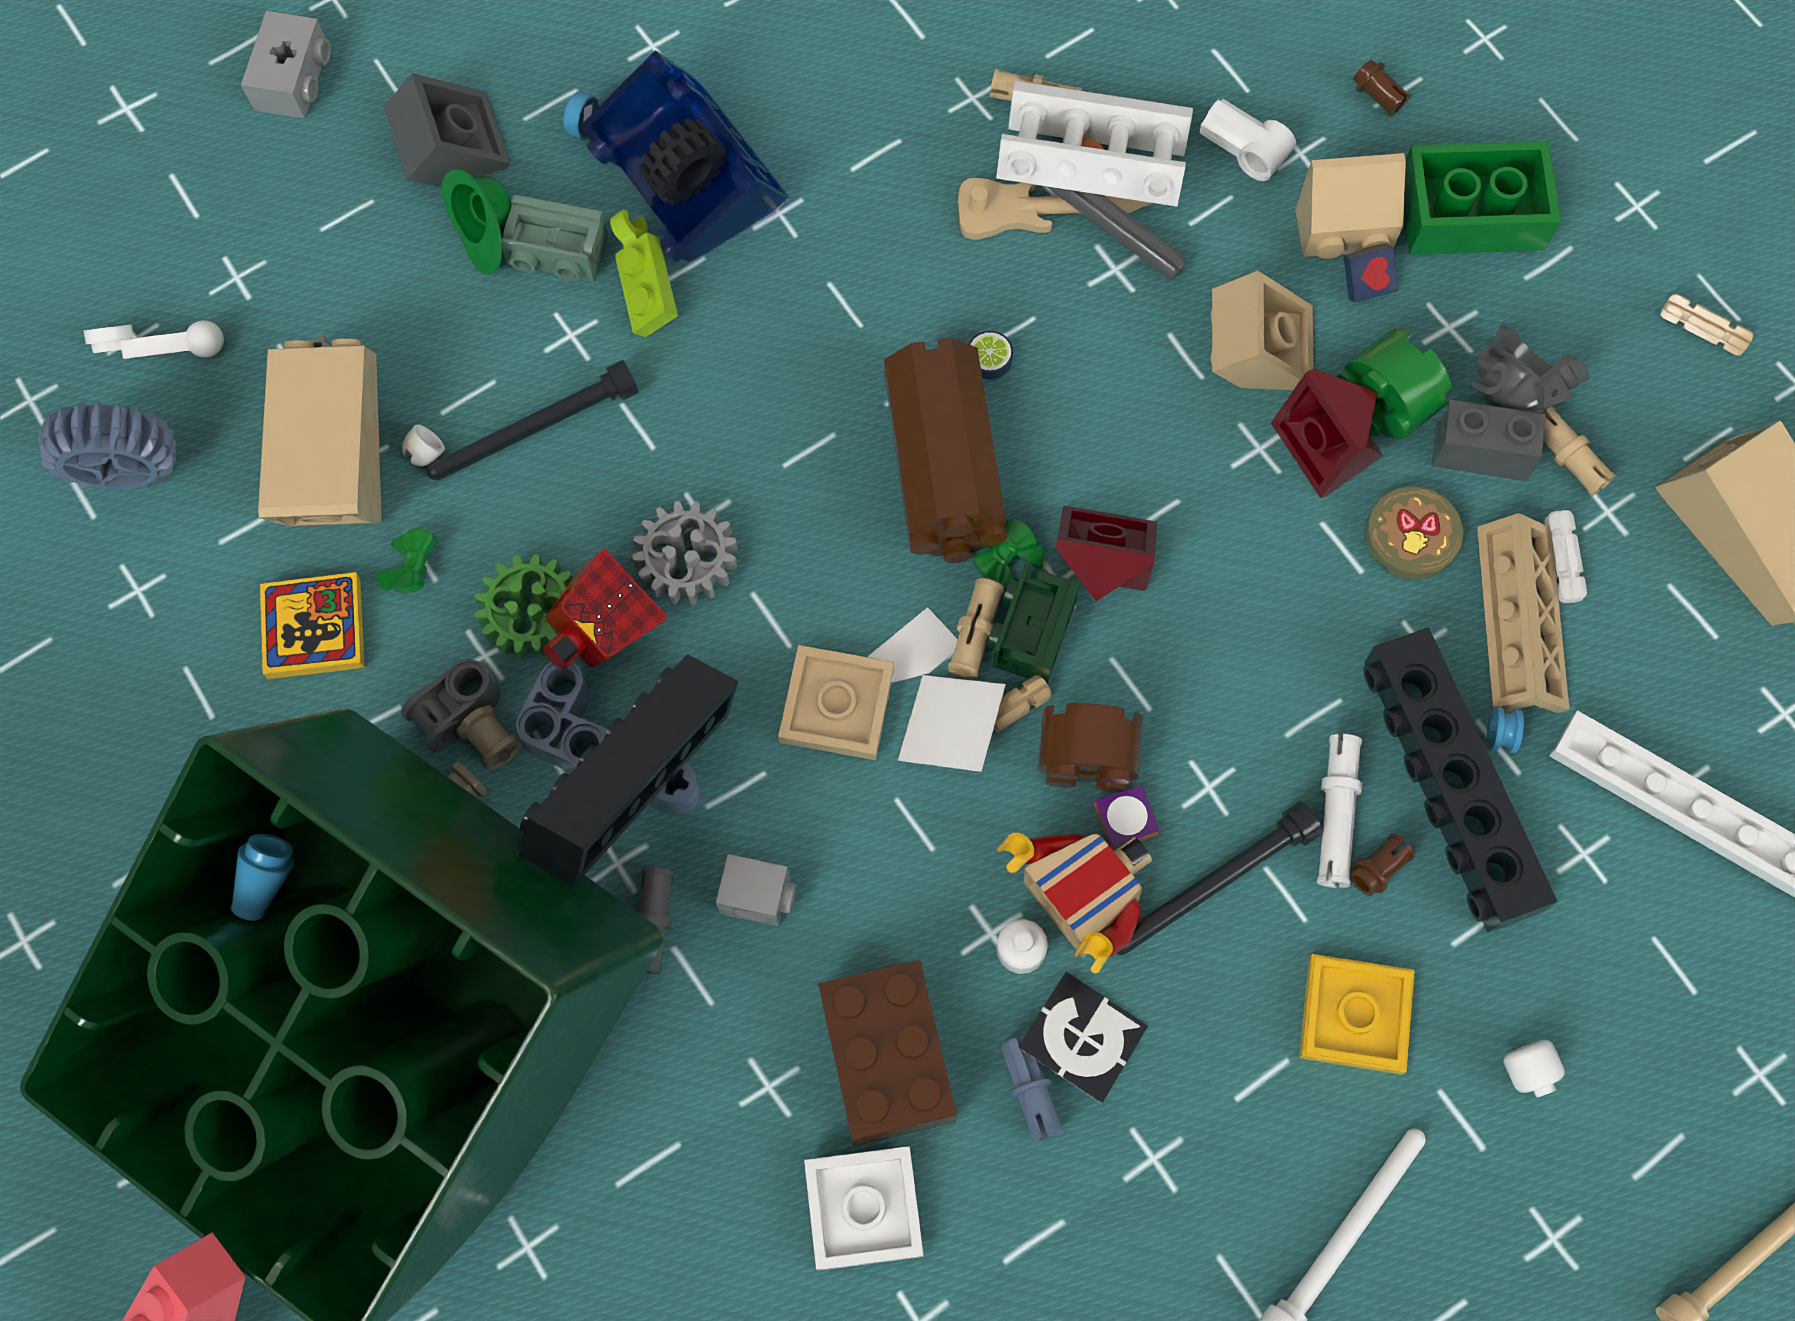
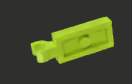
(643, 275)

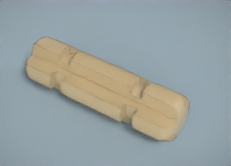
(1707, 324)
(1018, 702)

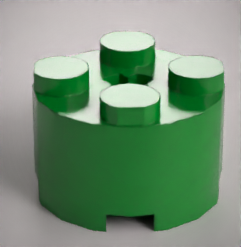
(1406, 382)

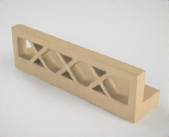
(1518, 615)

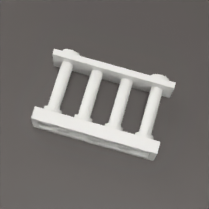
(1109, 121)

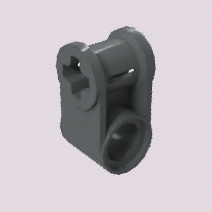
(448, 704)

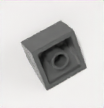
(444, 129)

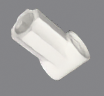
(1257, 145)

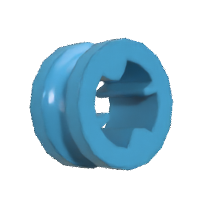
(1505, 729)

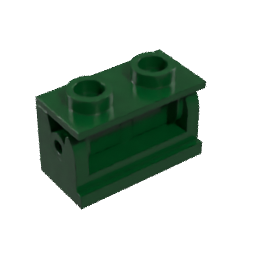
(1034, 623)

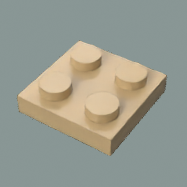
(836, 702)

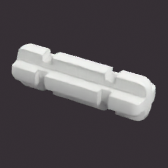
(1567, 557)

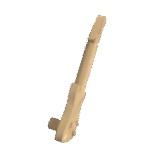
(993, 207)

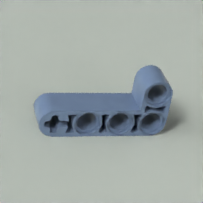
(572, 731)

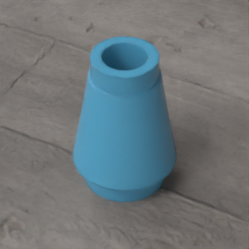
(260, 873)

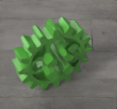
(511, 584)

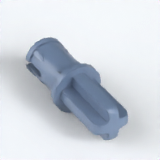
(1031, 1091)

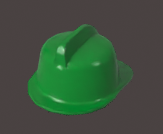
(479, 213)

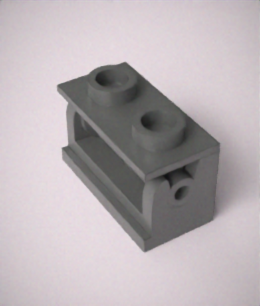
(1488, 440)

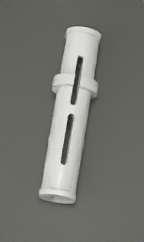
(1339, 811)

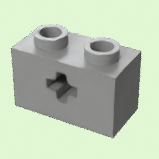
(285, 64)

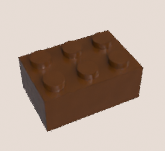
(887, 1053)

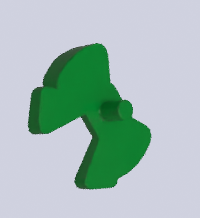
(1019, 542)
(415, 546)

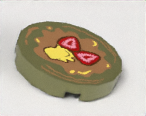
(1414, 532)

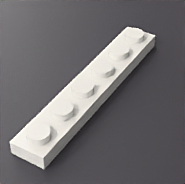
(1679, 800)

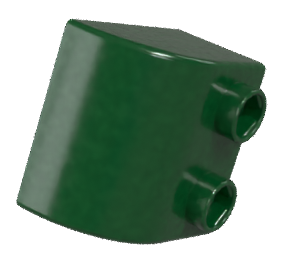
(364, 1054)

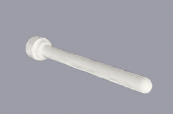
(1349, 1231)

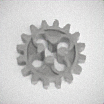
(701, 575)

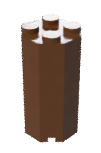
(944, 450)

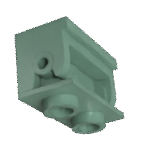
(554, 238)

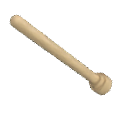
(1695, 1305)

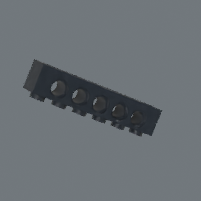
(1419, 661)

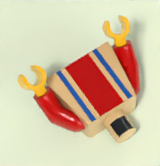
(1083, 887)

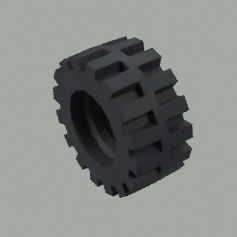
(682, 161)

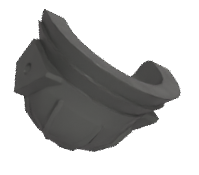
(1520, 379)

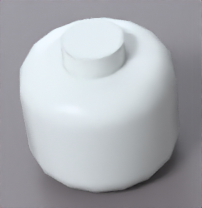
(1022, 946)
(1534, 1067)

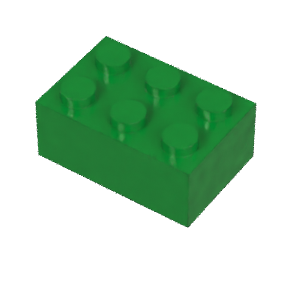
(1480, 198)

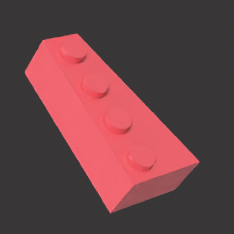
(191, 1286)

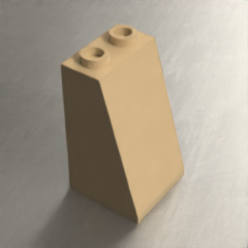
(320, 436)
(1744, 514)

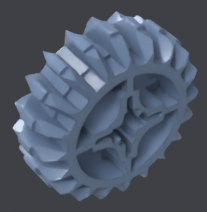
(107, 447)

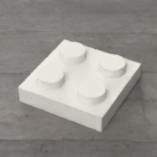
(863, 1208)

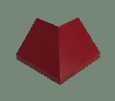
(1328, 429)
(1107, 549)

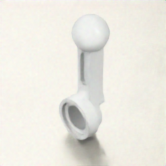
(201, 338)

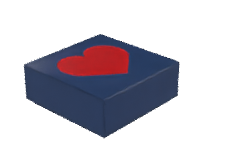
(1370, 272)

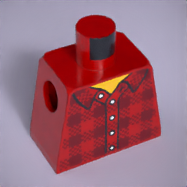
(599, 613)

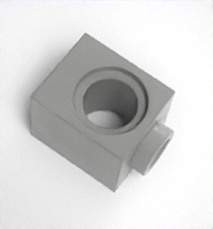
(755, 890)

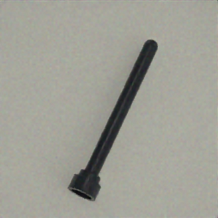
(614, 384)
(1295, 827)

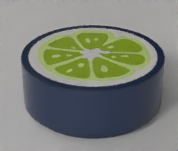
(994, 353)

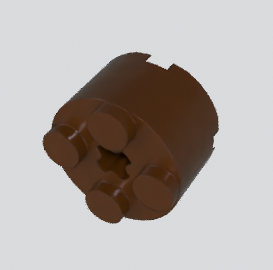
(1090, 745)

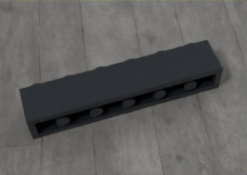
(626, 769)

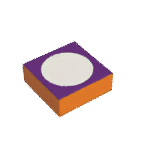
(1126, 816)

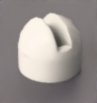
(423, 445)

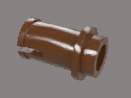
(1381, 87)
(1372, 873)

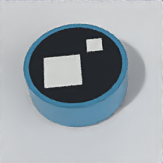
(577, 111)

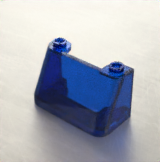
(636, 115)

